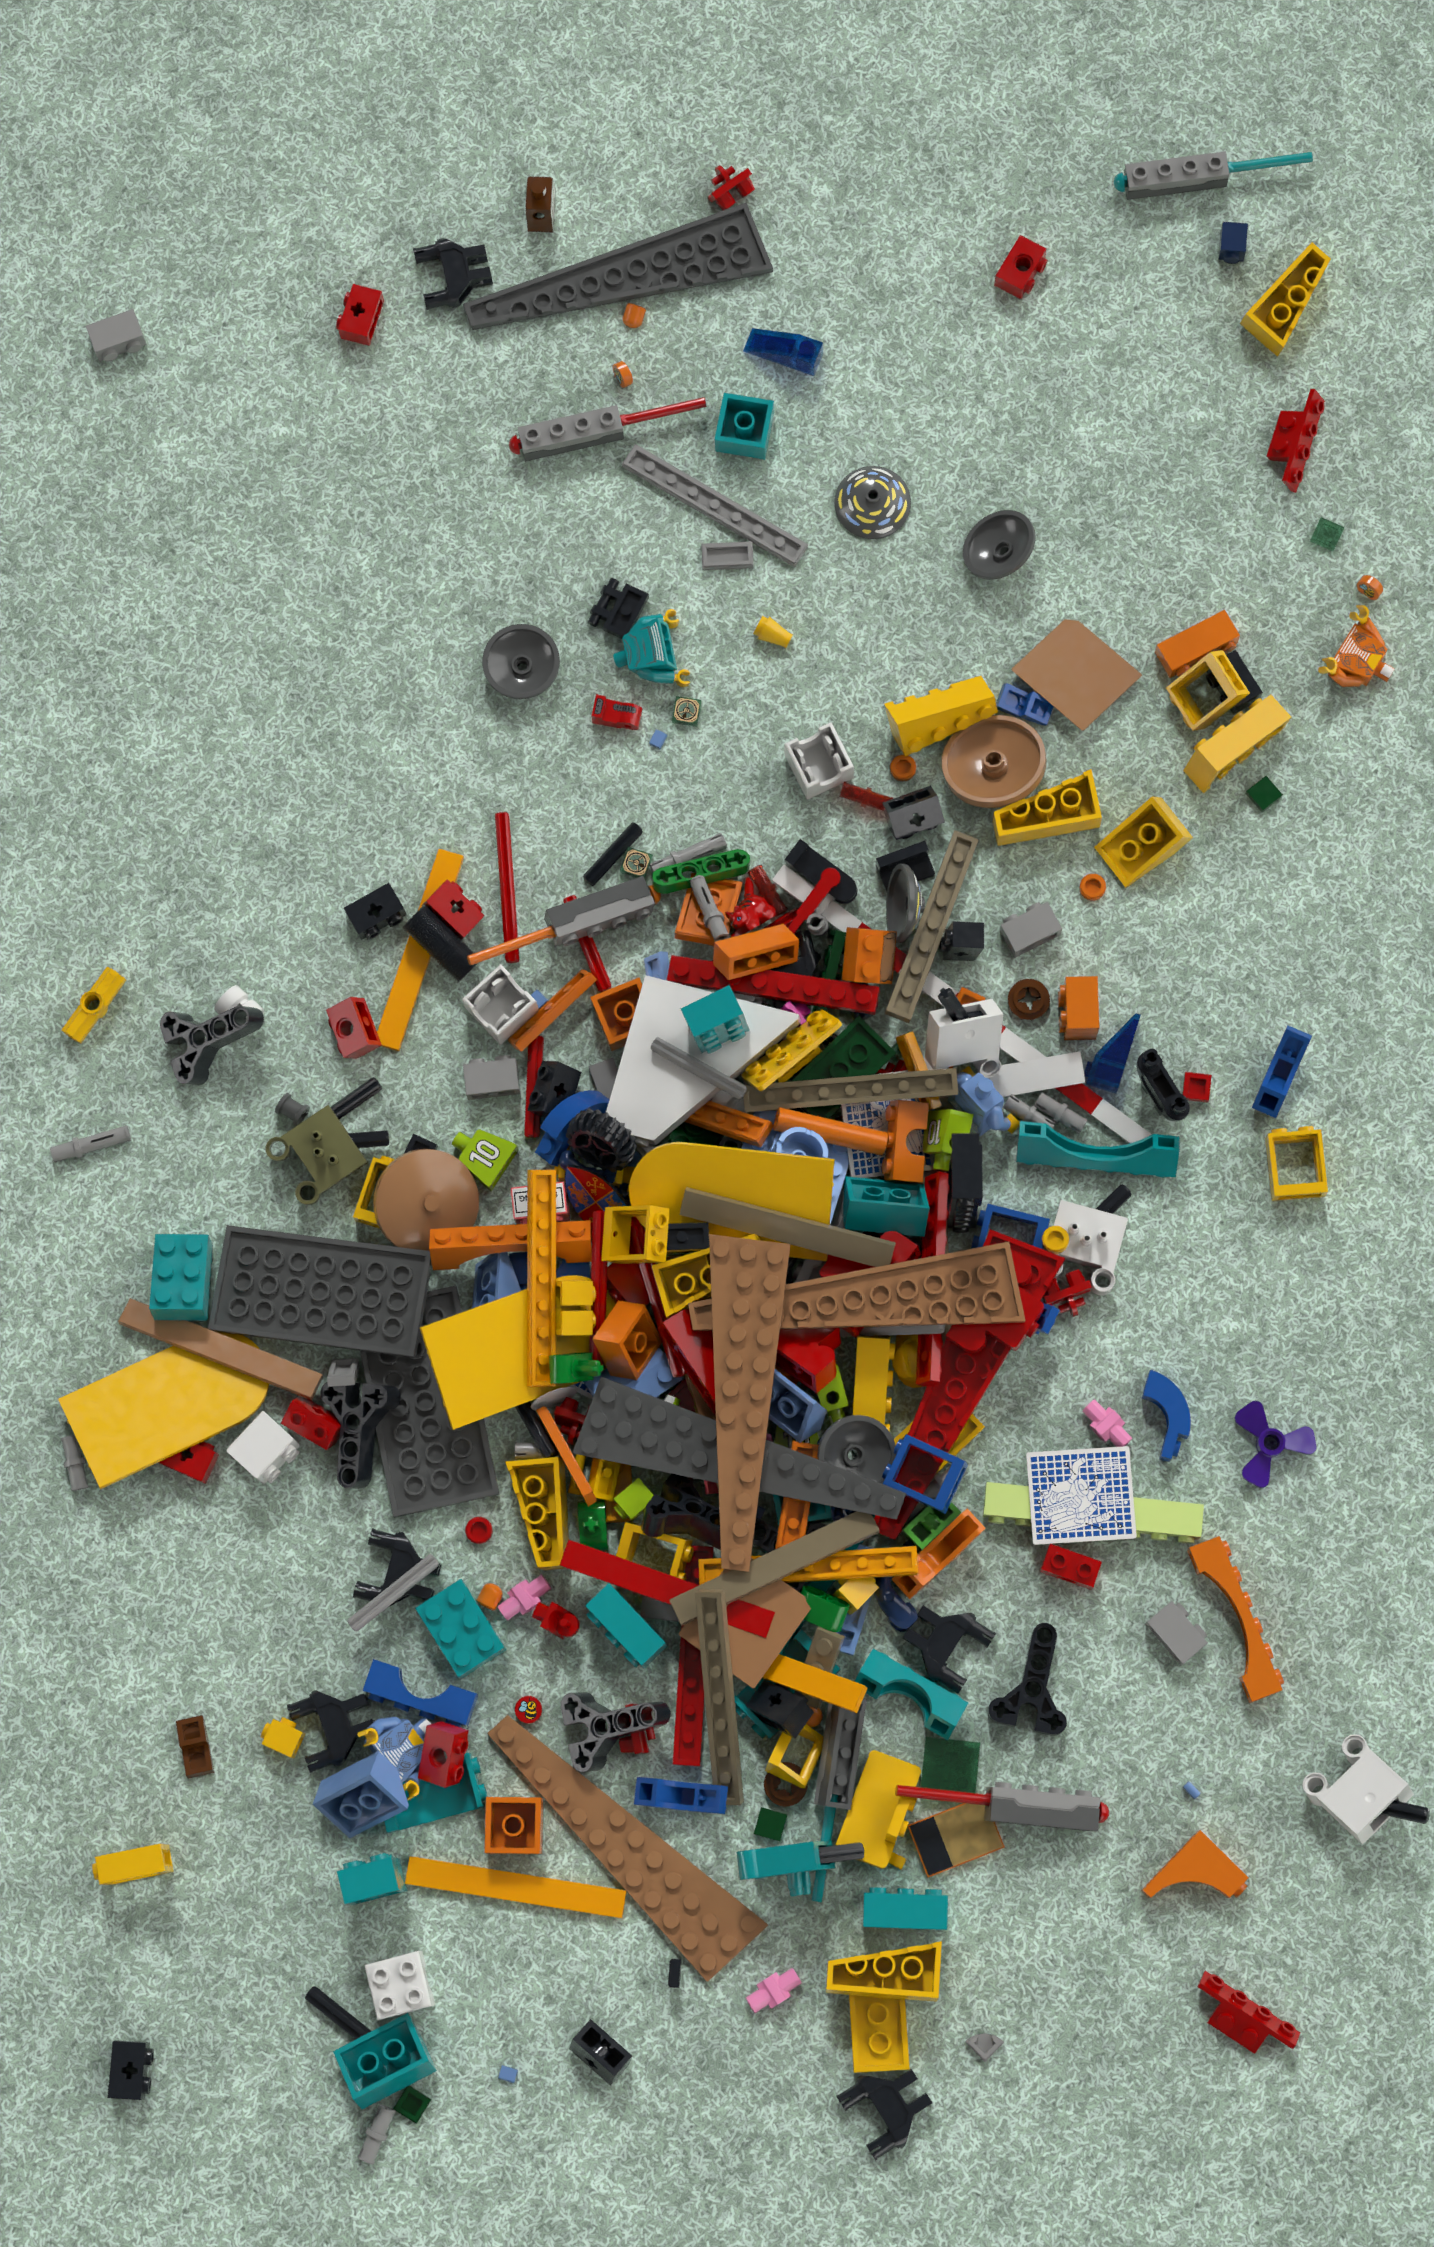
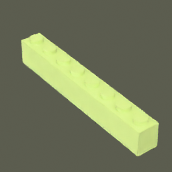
(1152, 1516)

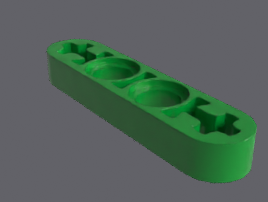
(699, 867)

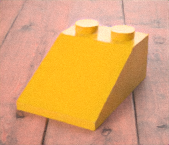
(1143, 841)

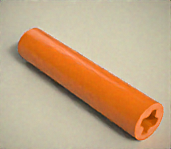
(833, 1131)

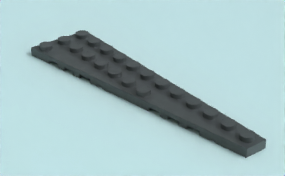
(682, 258)
(667, 1438)

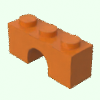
(899, 1161)

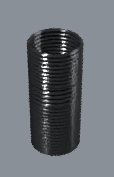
(440, 942)

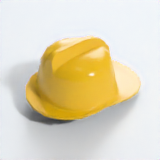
(906, 1359)

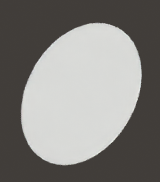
(553, 1398)

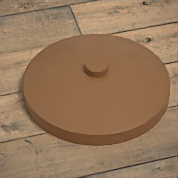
(994, 762)
(424, 1193)

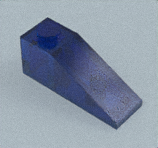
(786, 349)
(1110, 1060)

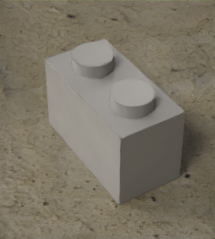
(116, 335)
(1030, 929)
(491, 1078)
(1177, 1632)

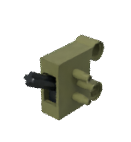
(326, 1150)

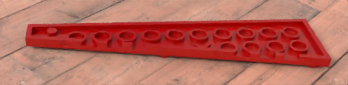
(962, 1384)

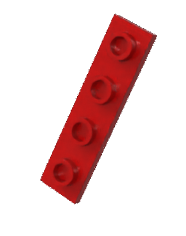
(1294, 438)
(1244, 2019)

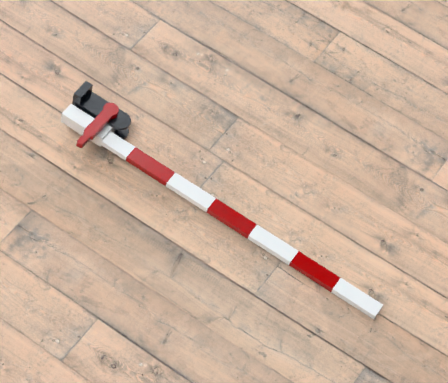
(836, 885)

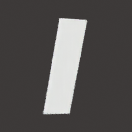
(1039, 1074)

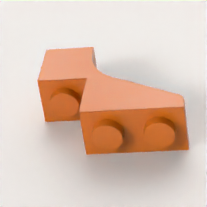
(941, 1552)

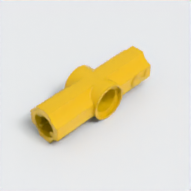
(84, 1019)

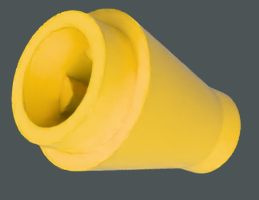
(772, 632)

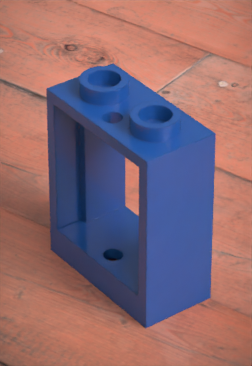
(985, 1217)
(949, 1485)

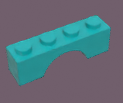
(939, 1707)

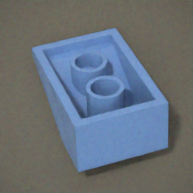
(494, 1279)

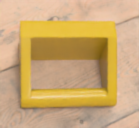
(601, 1479)
(778, 1769)

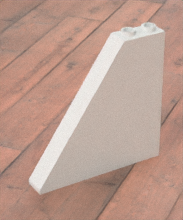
(656, 1093)

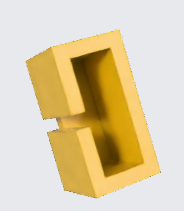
(574, 1307)

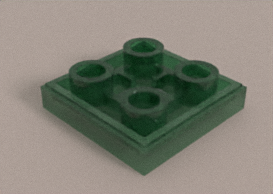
(950, 1764)

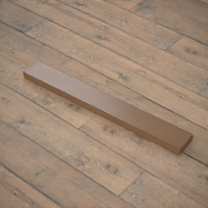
(223, 1350)

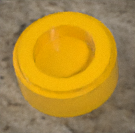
(1055, 1239)

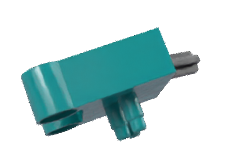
(795, 1862)

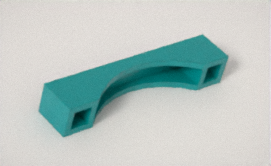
(1150, 1156)

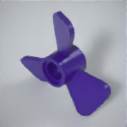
(1254, 1420)

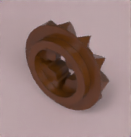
(1036, 990)
(782, 1797)

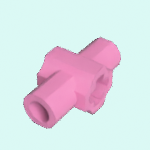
(1107, 1424)
(524, 1597)
(773, 1990)

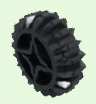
(601, 1140)

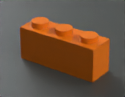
(1191, 645)
(755, 951)

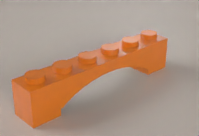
(458, 1245)
(1259, 1675)

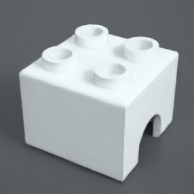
(819, 761)
(500, 1004)
(264, 1448)
(399, 1985)

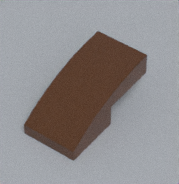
(195, 1746)

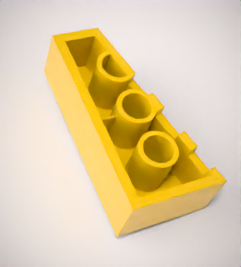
(1285, 300)
(939, 714)
(1235, 741)
(1051, 812)
(685, 1280)
(873, 1377)
(543, 1505)
(896, 1974)

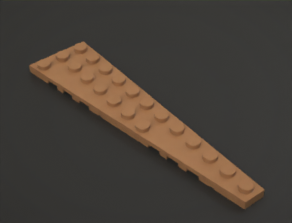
(934, 1290)
(746, 1322)
(679, 1897)

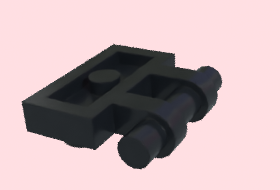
(625, 611)

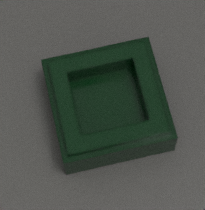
(1264, 794)
(770, 1824)
(412, 2104)

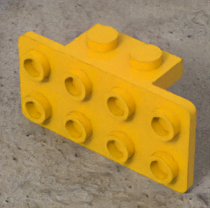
(793, 1052)
(876, 1811)

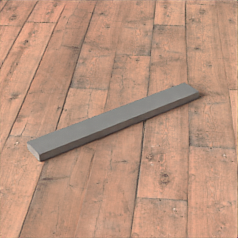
(715, 505)

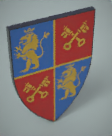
(590, 1192)

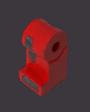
(616, 713)

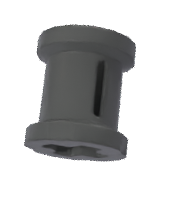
(292, 1109)

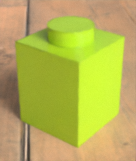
(632, 1500)

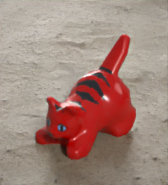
(751, 912)

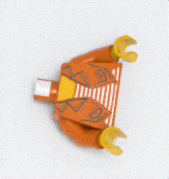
(1359, 654)

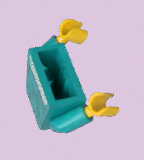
(651, 650)

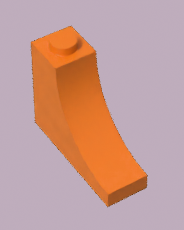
(1200, 1863)

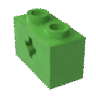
(929, 1525)

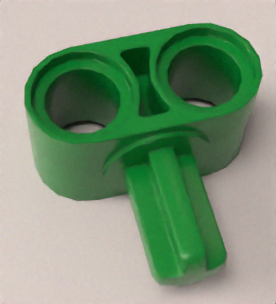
(573, 1367)
(593, 1525)
(825, 1609)

